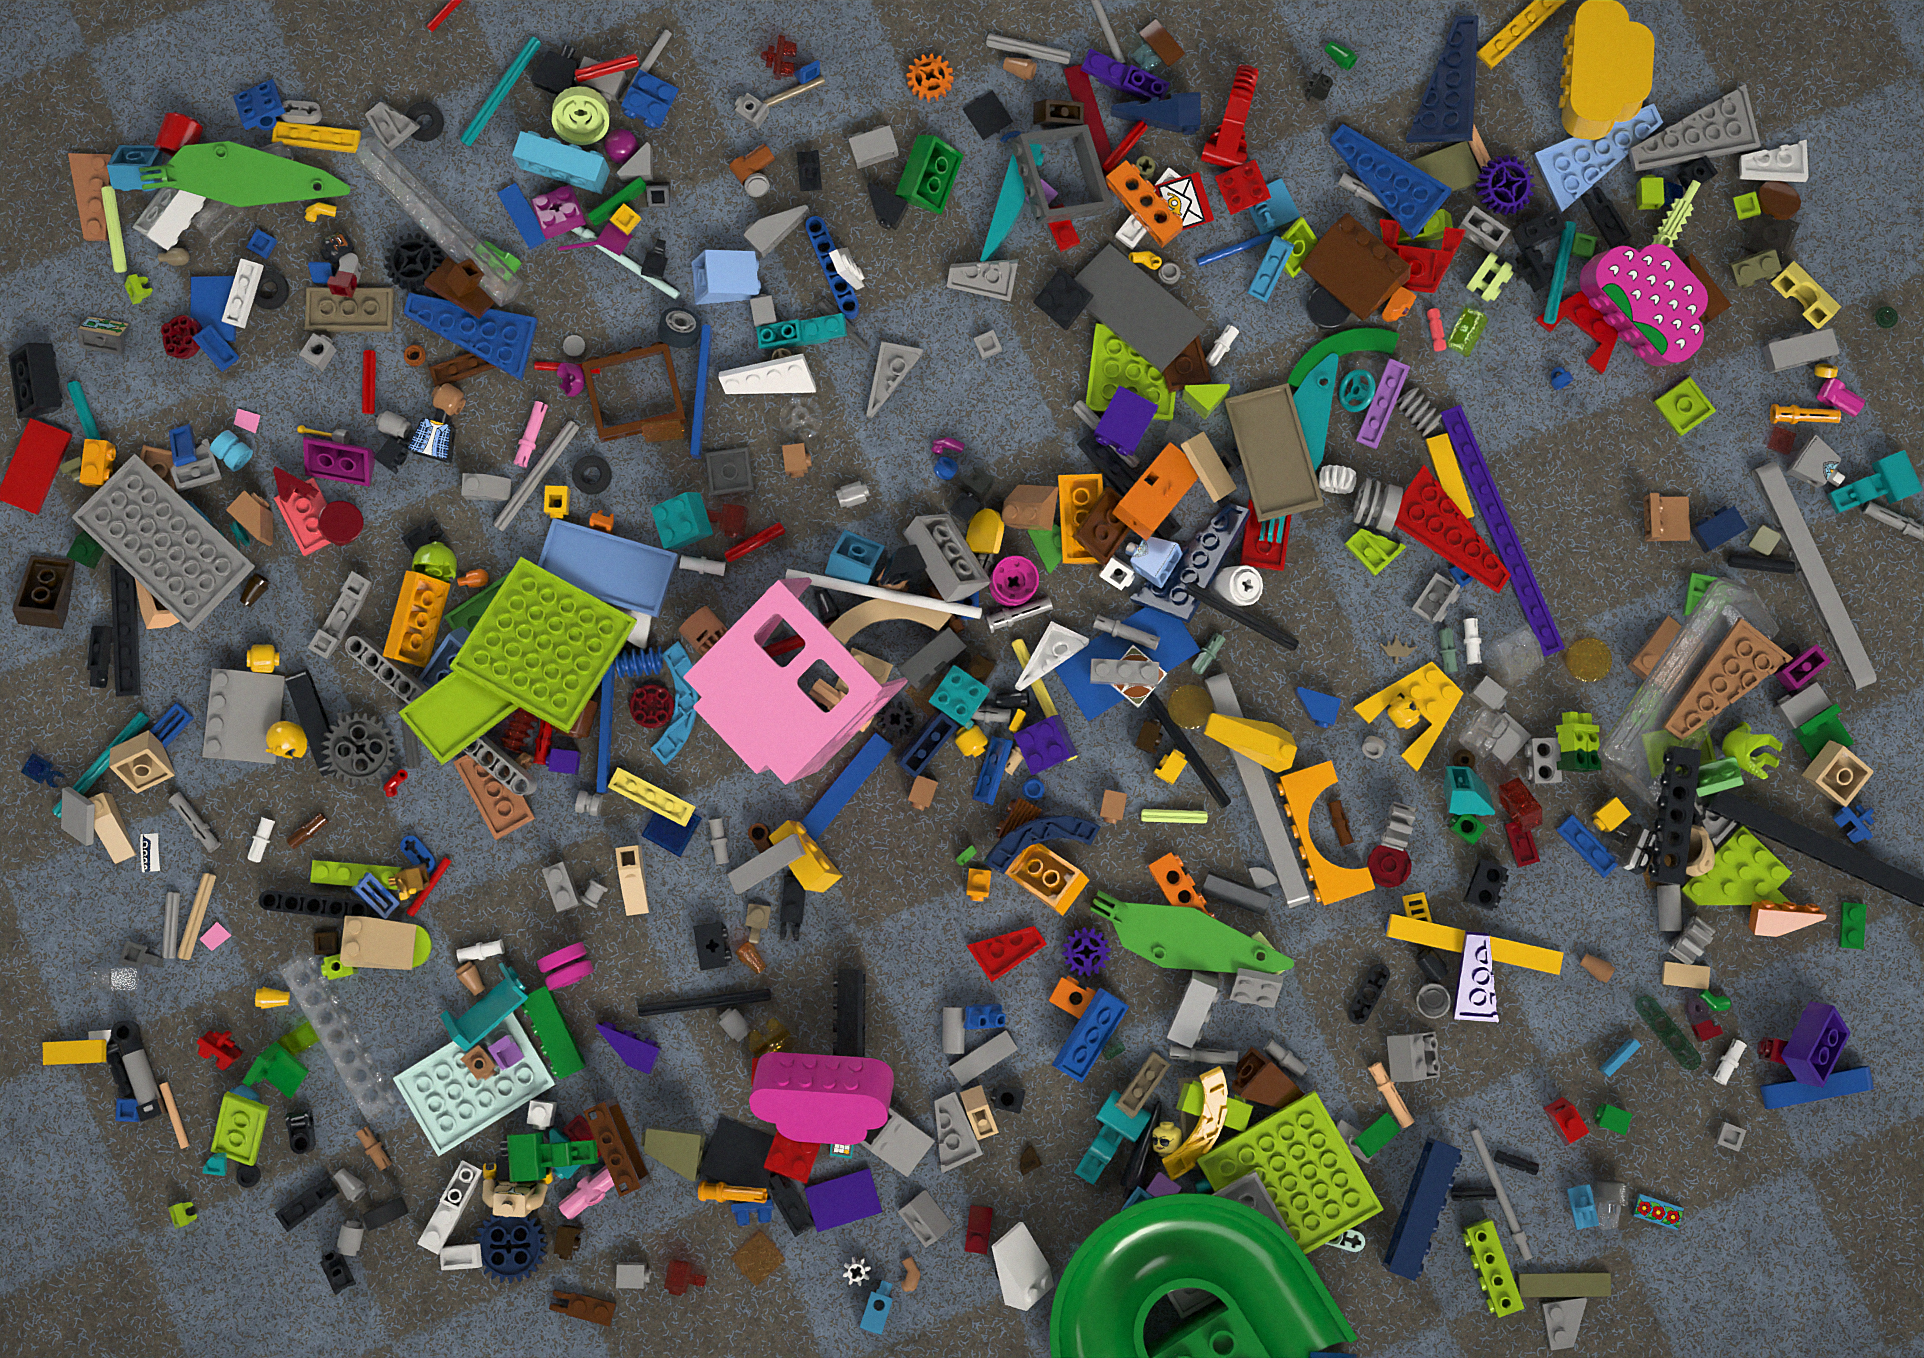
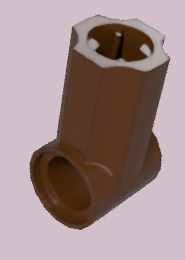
(764, 843)

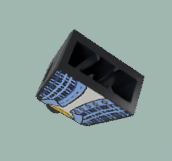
(434, 438)

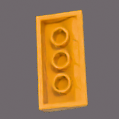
(1076, 499)
(416, 619)

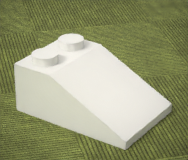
(1021, 1268)

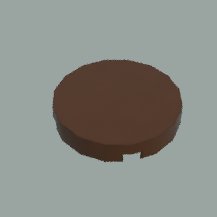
(1778, 200)

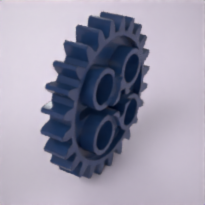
(511, 1266)

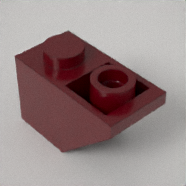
(1771, 1050)

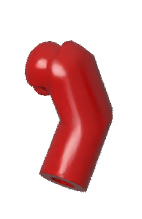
(390, 786)

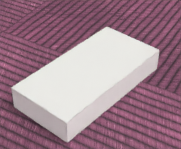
(460, 1257)

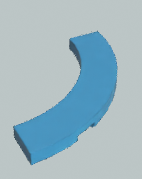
(684, 713)

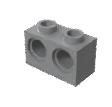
(1547, 761)

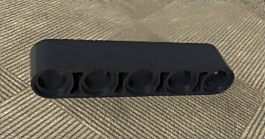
(310, 714)
(305, 904)

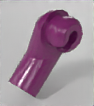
(947, 442)

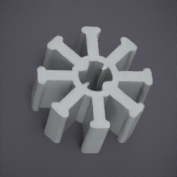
(1398, 826)
(1691, 940)

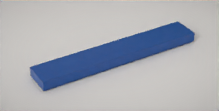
(701, 391)
(605, 730)
(846, 786)

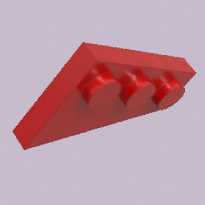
(1006, 951)

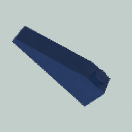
(1176, 114)

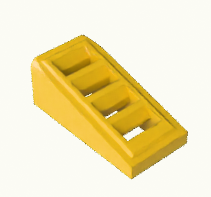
(1413, 897)

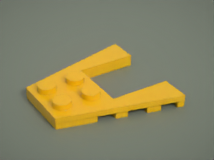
(1433, 695)

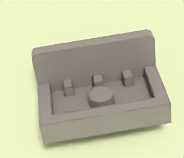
(1435, 598)

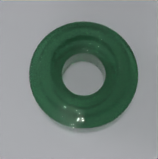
(1881, 321)

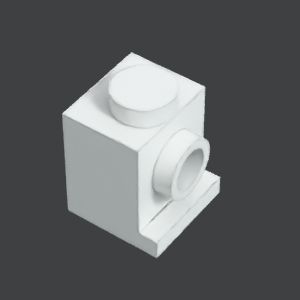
(1118, 581)

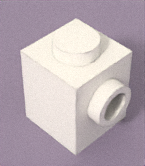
(541, 1113)

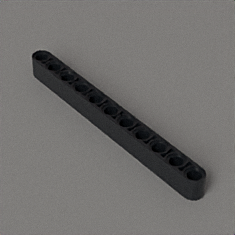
(1816, 846)

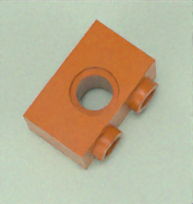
(1061, 995)

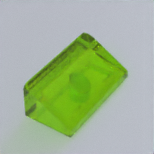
(1467, 331)

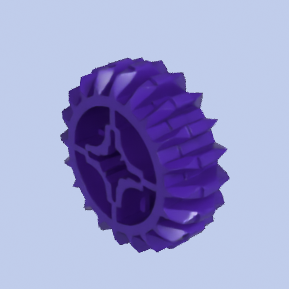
(1523, 180)

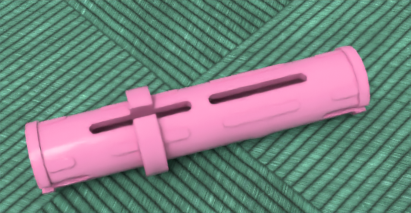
(532, 429)

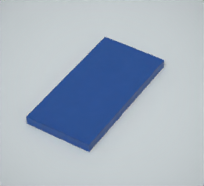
(1173, 649)

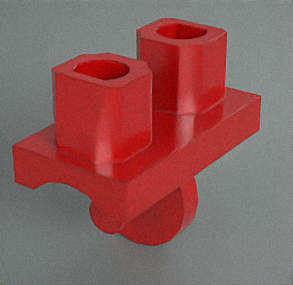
(220, 1046)

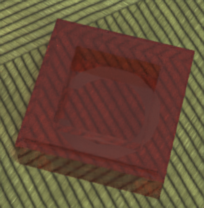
(1781, 440)

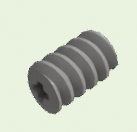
(1419, 411)

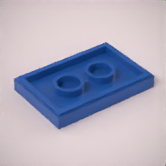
(209, 302)

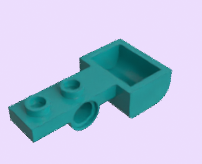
(1892, 478)
(1109, 1137)

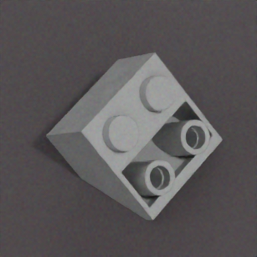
(1413, 1056)

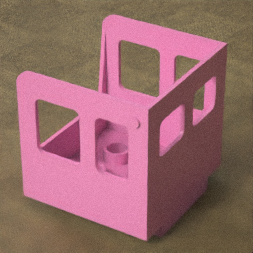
(760, 704)

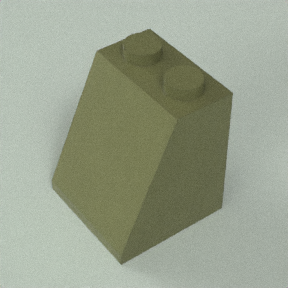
(676, 1149)

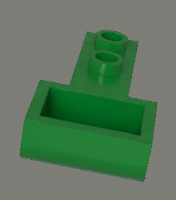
(530, 1155)

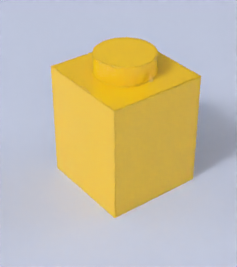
(1610, 815)

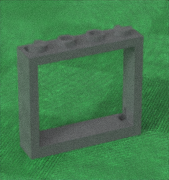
(1089, 164)

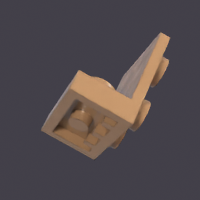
(1666, 518)

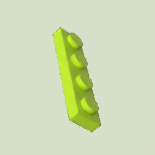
(349, 873)

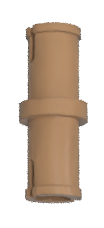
(373, 1148)

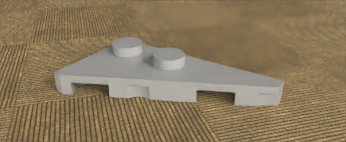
(891, 368)

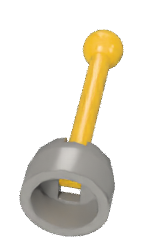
(338, 435)

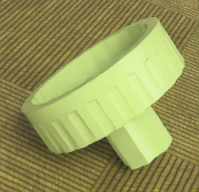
(580, 104)

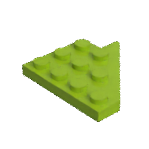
(1741, 874)

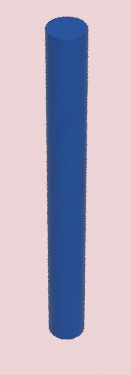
(1237, 248)

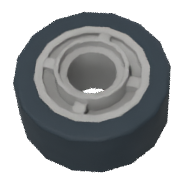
(679, 327)

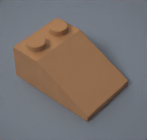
(1654, 648)

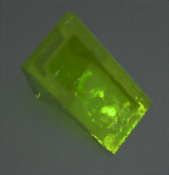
(299, 1039)

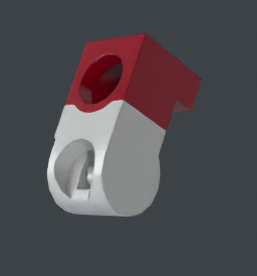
(347, 276)

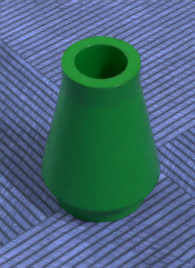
(1342, 56)

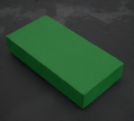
(1377, 1135)

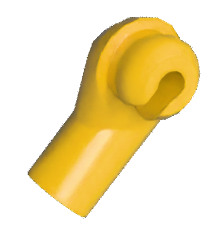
(317, 209)

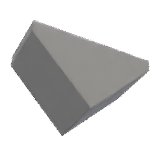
(638, 166)

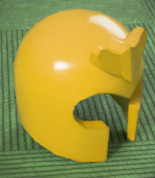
(286, 736)

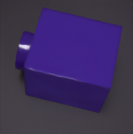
(563, 761)

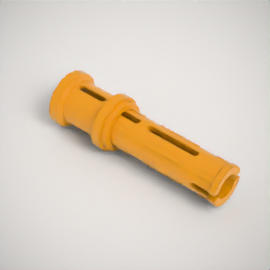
(1793, 414)
(723, 1192)

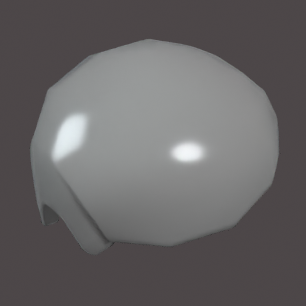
(1433, 1000)

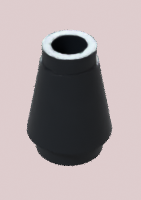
(826, 606)
(1013, 699)

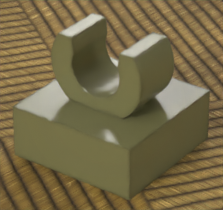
(72, 468)

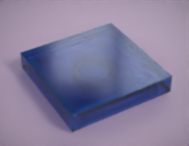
(669, 833)

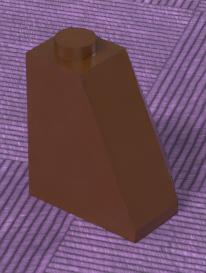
(1263, 1082)

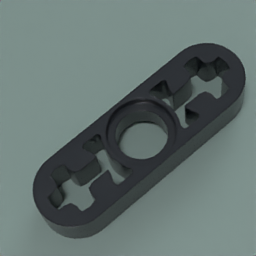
(1366, 1012)

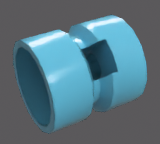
(227, 447)

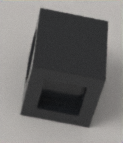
(1017, 1103)

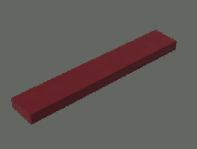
(1082, 91)

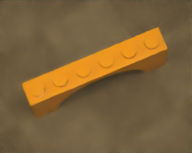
(1330, 881)

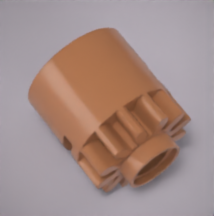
(703, 630)

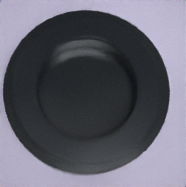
(248, 1176)

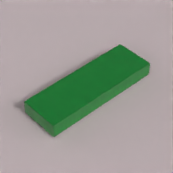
(616, 201)

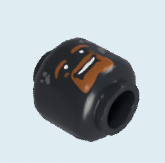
(335, 246)

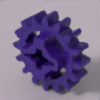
(1087, 963)

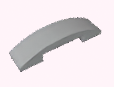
(342, 615)

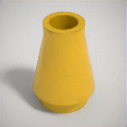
(270, 998)

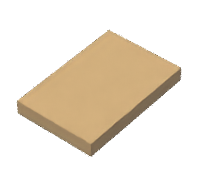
(1208, 466)

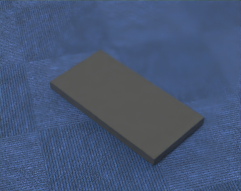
(1138, 308)

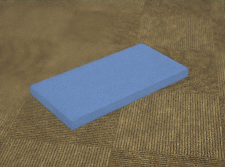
(609, 566)

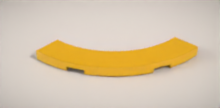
(1207, 1128)

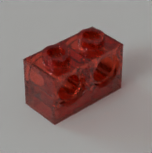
(1520, 805)

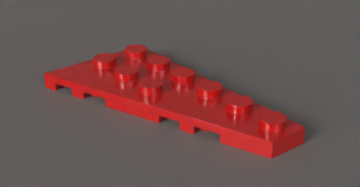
(1440, 525)

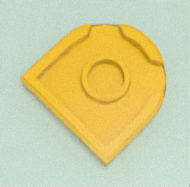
(985, 532)

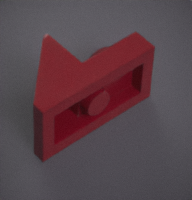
(287, 483)
(978, 1229)

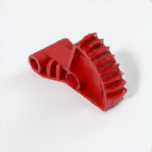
(1227, 144)

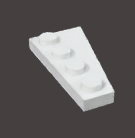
(774, 376)

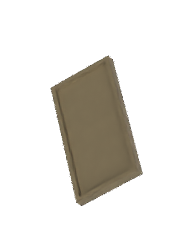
(1273, 452)

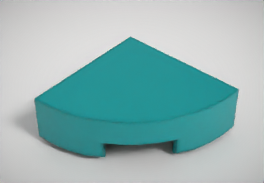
(216, 1165)

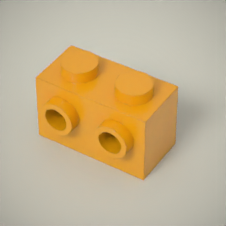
(97, 462)

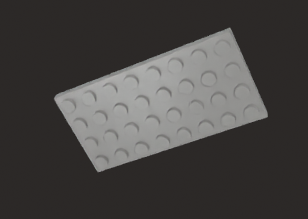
(163, 542)

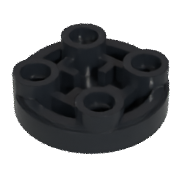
(1326, 310)

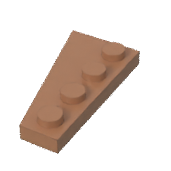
(89, 176)

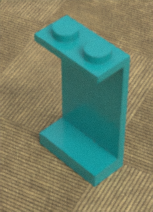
(488, 1011)

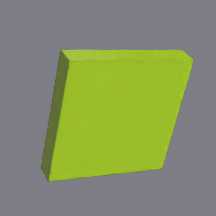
(1684, 406)

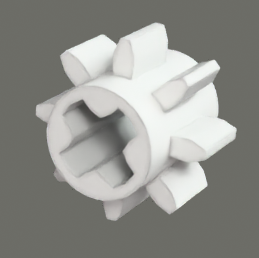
(858, 1278)

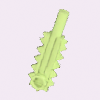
(1676, 217)

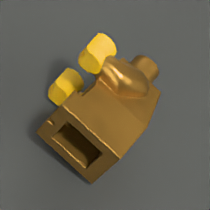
(410, 880)

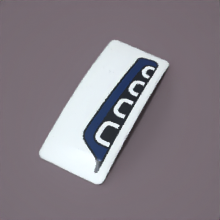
(149, 852)

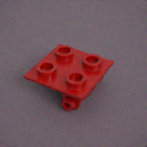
(1242, 187)

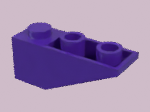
(633, 1051)

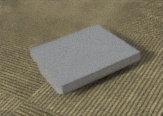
(1511, 741)

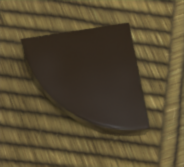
(1029, 1160)

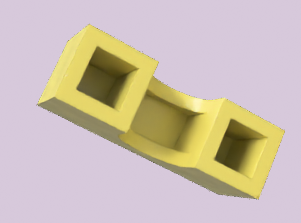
(1816, 301)

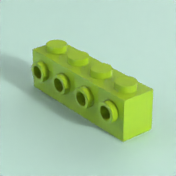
(1493, 1268)

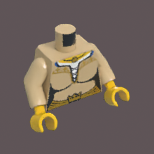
(513, 1198)

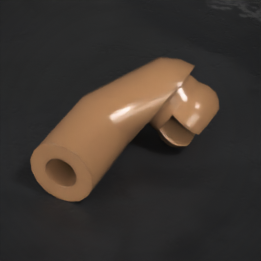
(913, 1275)

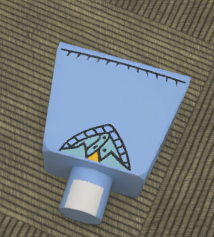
(1154, 559)

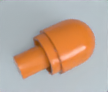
(474, 578)

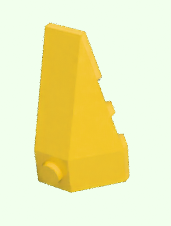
(1254, 739)

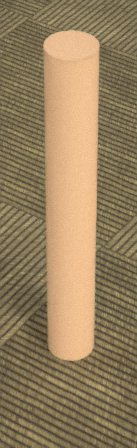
(174, 1115)

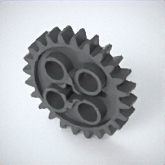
(346, 765)

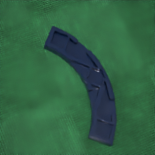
(1035, 832)

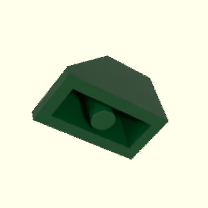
(86, 550)

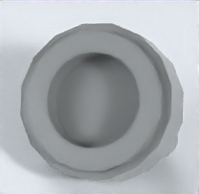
(1373, 747)

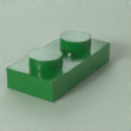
(1852, 925)

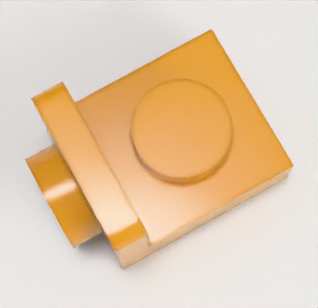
(978, 884)

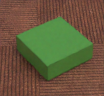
(1583, 245)

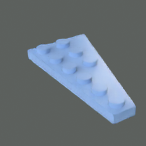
(1579, 163)

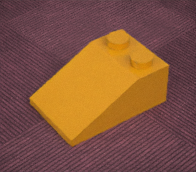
(1047, 877)

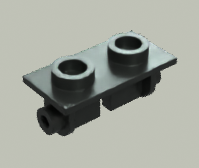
(1319, 86)

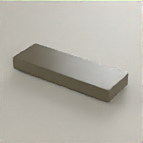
(1142, 1085)

